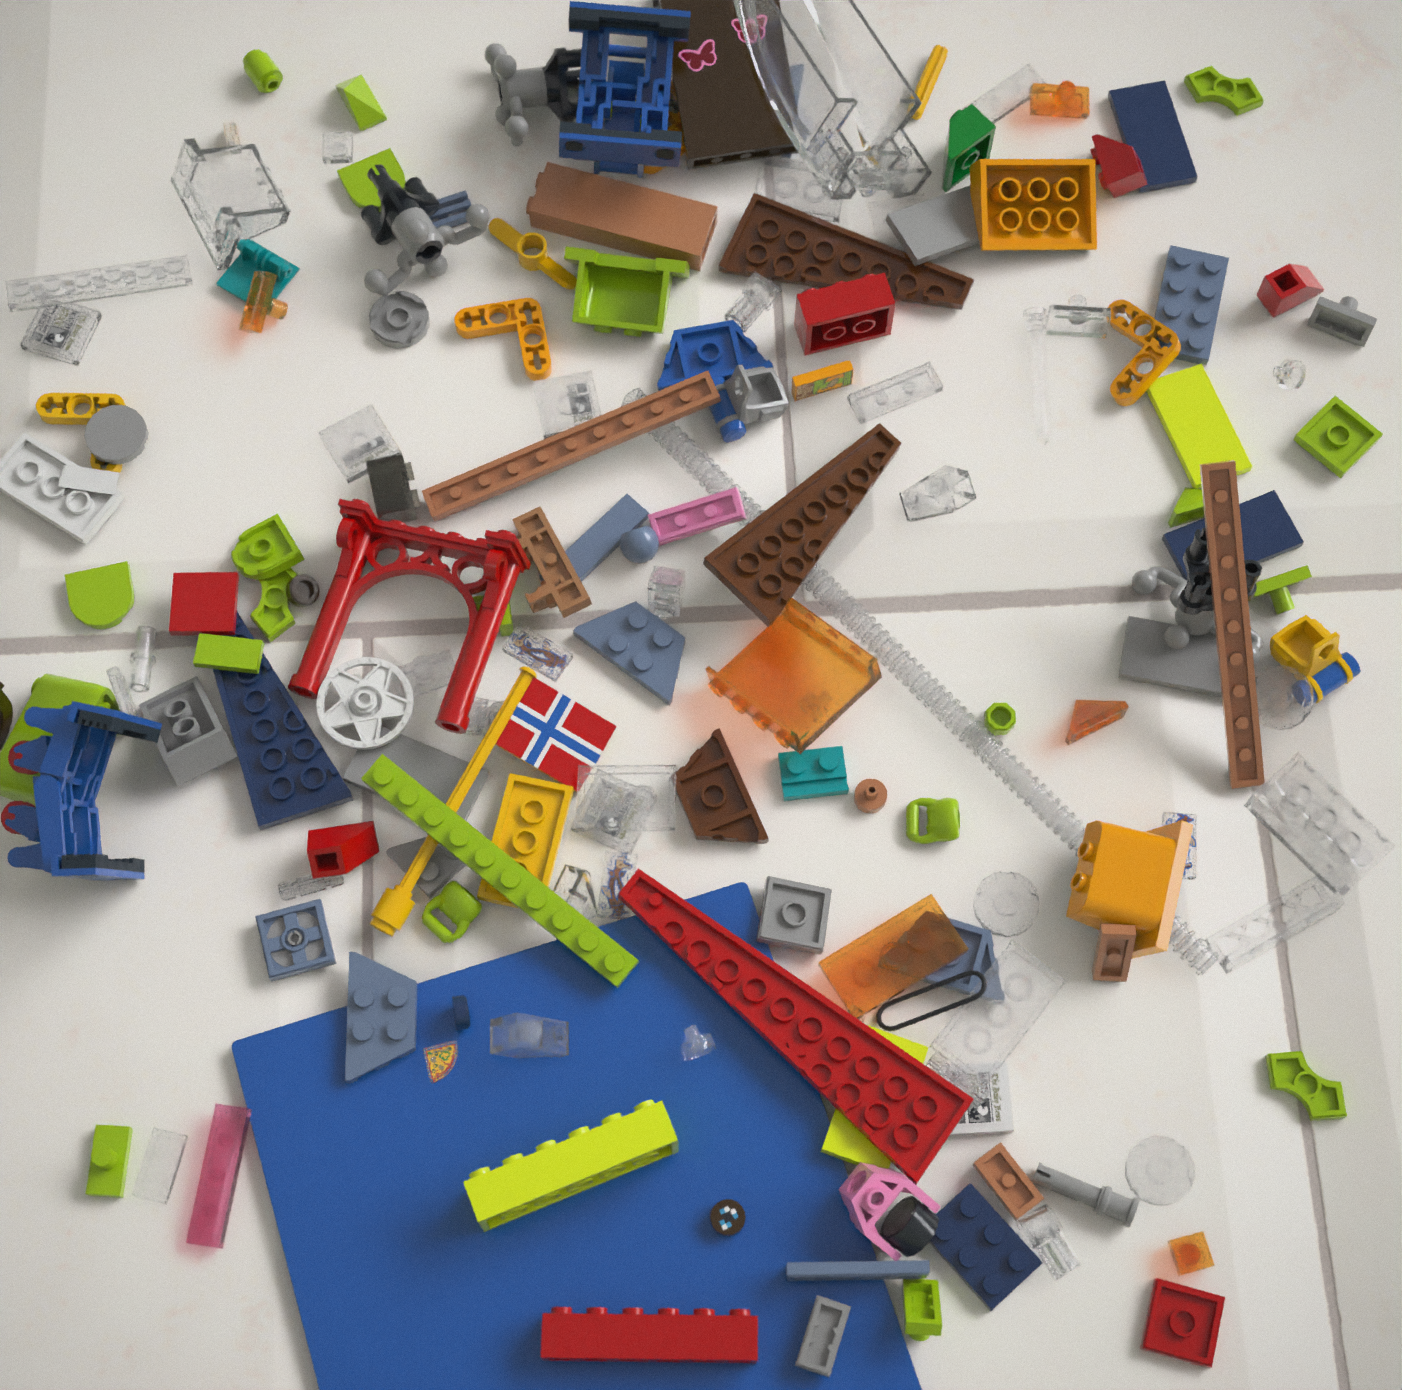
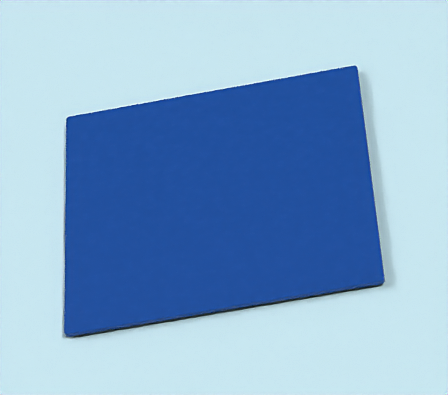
(420, 1298)

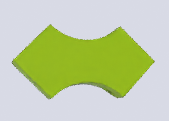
(1211, 86)
(273, 611)
(1319, 1096)

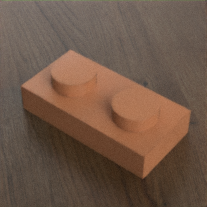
(1113, 952)
(1008, 1181)

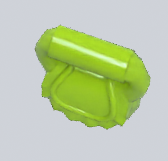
(942, 820)
(457, 905)

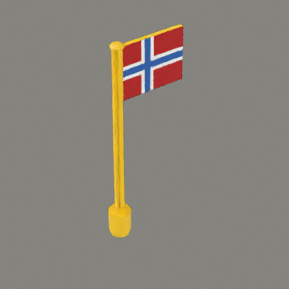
(534, 727)

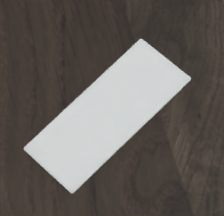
(89, 479)

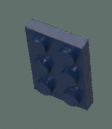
(982, 1247)

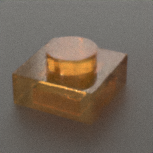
(1190, 1253)

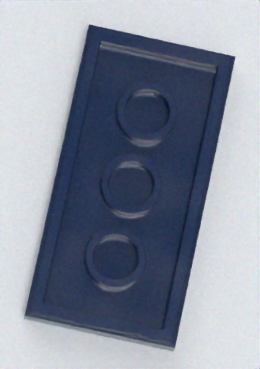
(1153, 129)
(1264, 526)

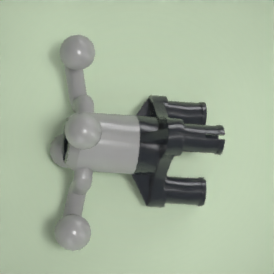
(533, 87)
(407, 219)
(1194, 596)

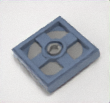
(295, 940)

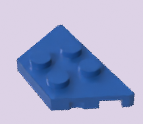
(711, 348)

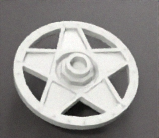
(365, 703)

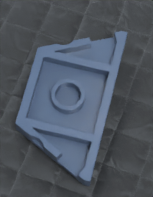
(638, 646)
(978, 958)
(378, 1016)

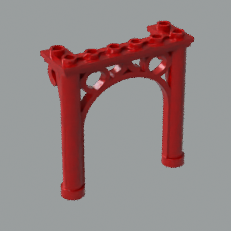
(361, 539)

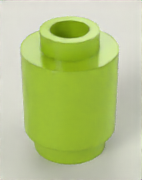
(262, 71)

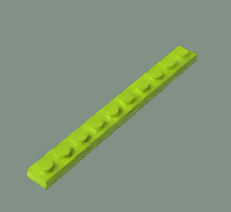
(500, 871)

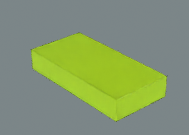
(228, 653)

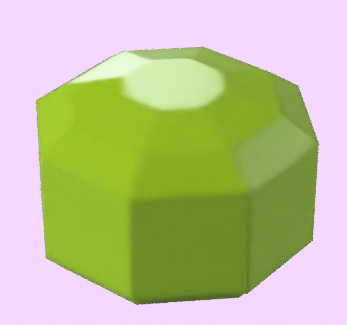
(1000, 718)

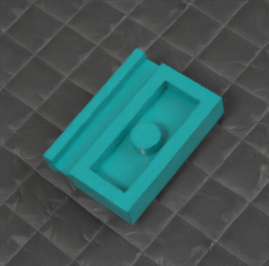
(813, 773)

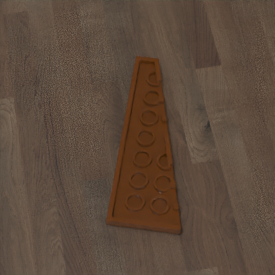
(816, 253)
(784, 543)

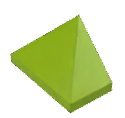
(361, 102)
(1188, 507)

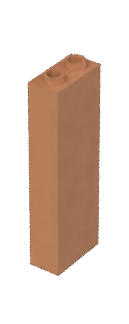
(621, 215)

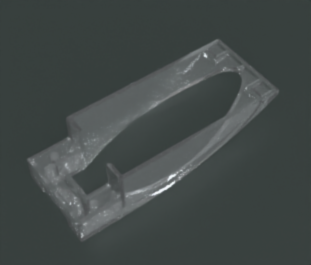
(814, 114)

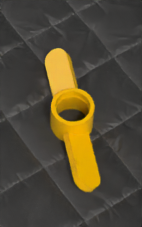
(520, 243)

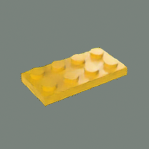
(529, 828)

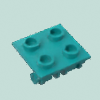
(255, 258)

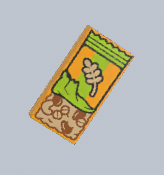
(822, 380)

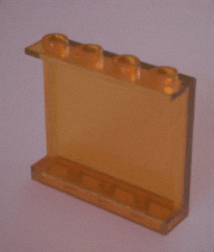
(796, 677)

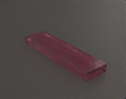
(219, 1176)

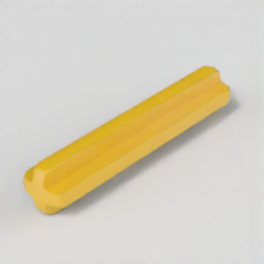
(929, 77)

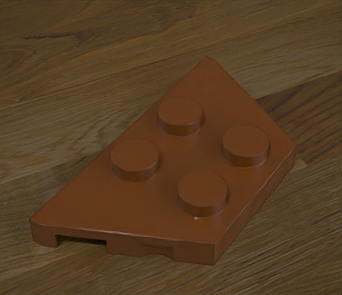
(717, 797)

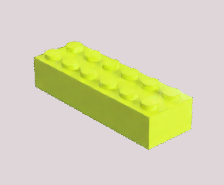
(571, 1165)

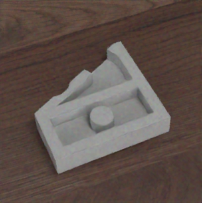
(437, 872)

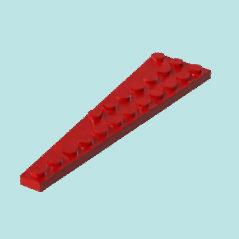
(865, 1076)

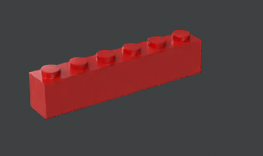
(649, 1336)

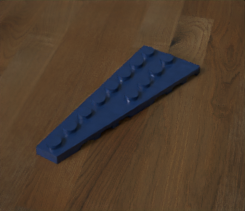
(276, 748)

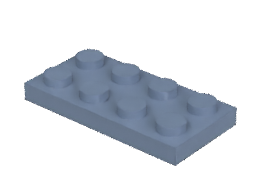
(1191, 300)

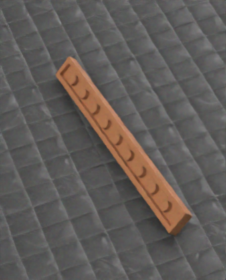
(571, 446)
(1232, 623)

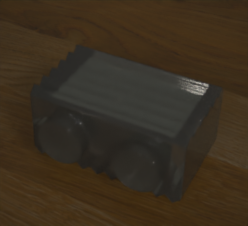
(391, 488)

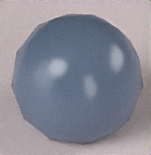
(639, 544)

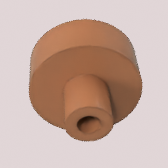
(870, 795)

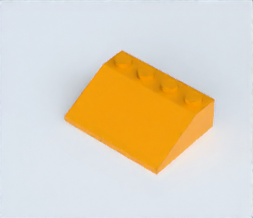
(1034, 204)

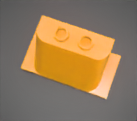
(1130, 880)

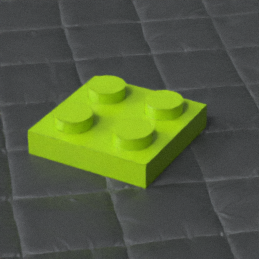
(1338, 436)

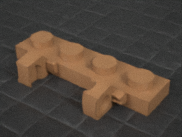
(560, 581)

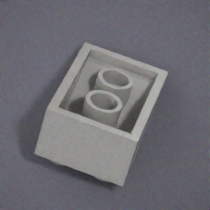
(190, 733)

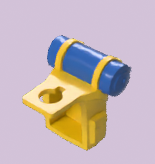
(1315, 654)

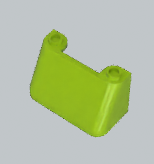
(46, 692)

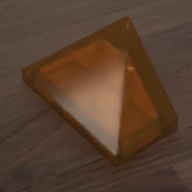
(1092, 716)

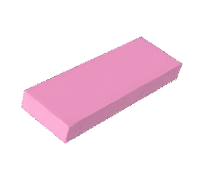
(697, 516)

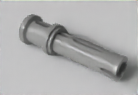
(1101, 1199)

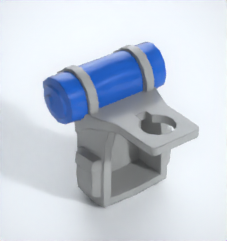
(747, 398)

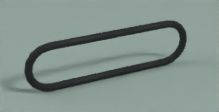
(935, 1012)

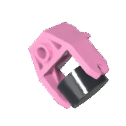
(908, 1223)

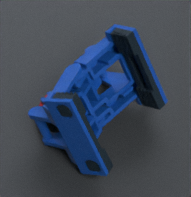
(620, 144)
(66, 791)

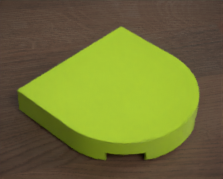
(357, 184)
(265, 550)
(101, 595)

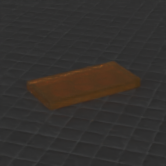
(893, 957)

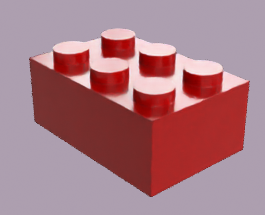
(844, 313)

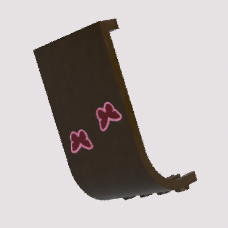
(719, 90)

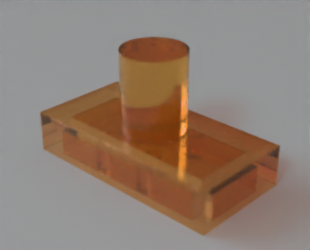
(1059, 100)
(260, 303)

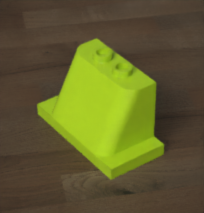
(623, 291)

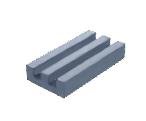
(450, 205)

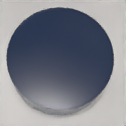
(460, 1012)

